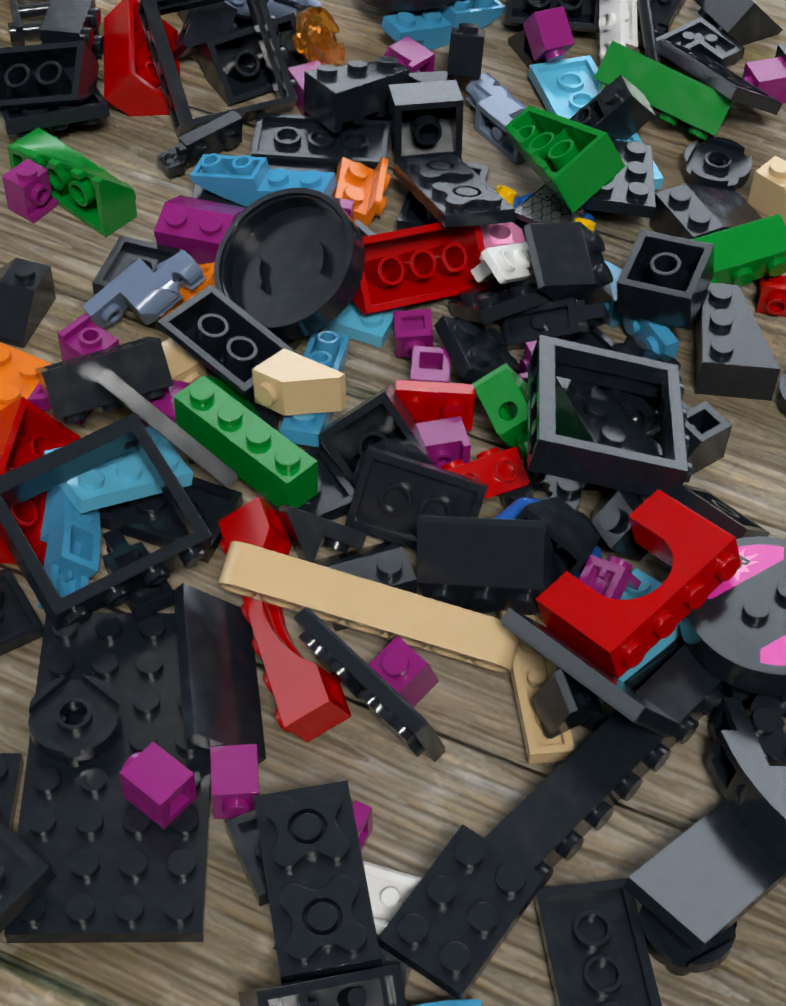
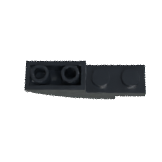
(745, 777)

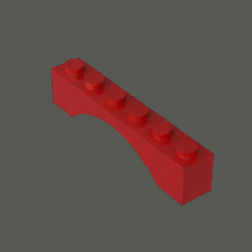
(305, 693)

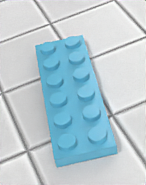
(568, 87)

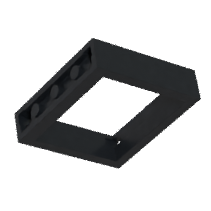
(274, 56)
(77, 459)
(593, 461)

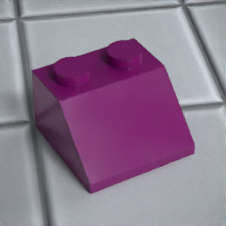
(195, 226)

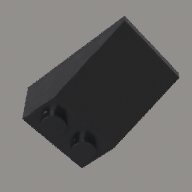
(699, 210)

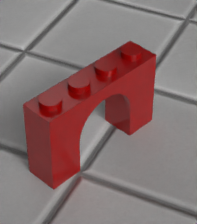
(622, 631)

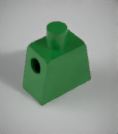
(511, 422)

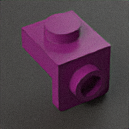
(411, 330)

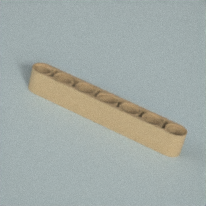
(368, 606)

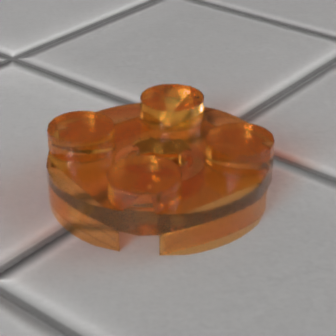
(317, 37)

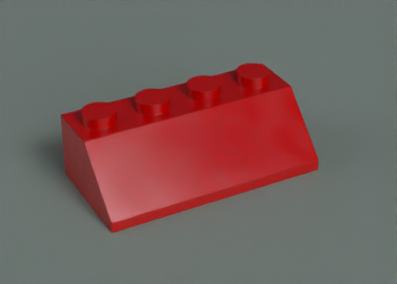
(128, 64)
(418, 266)
(23, 438)

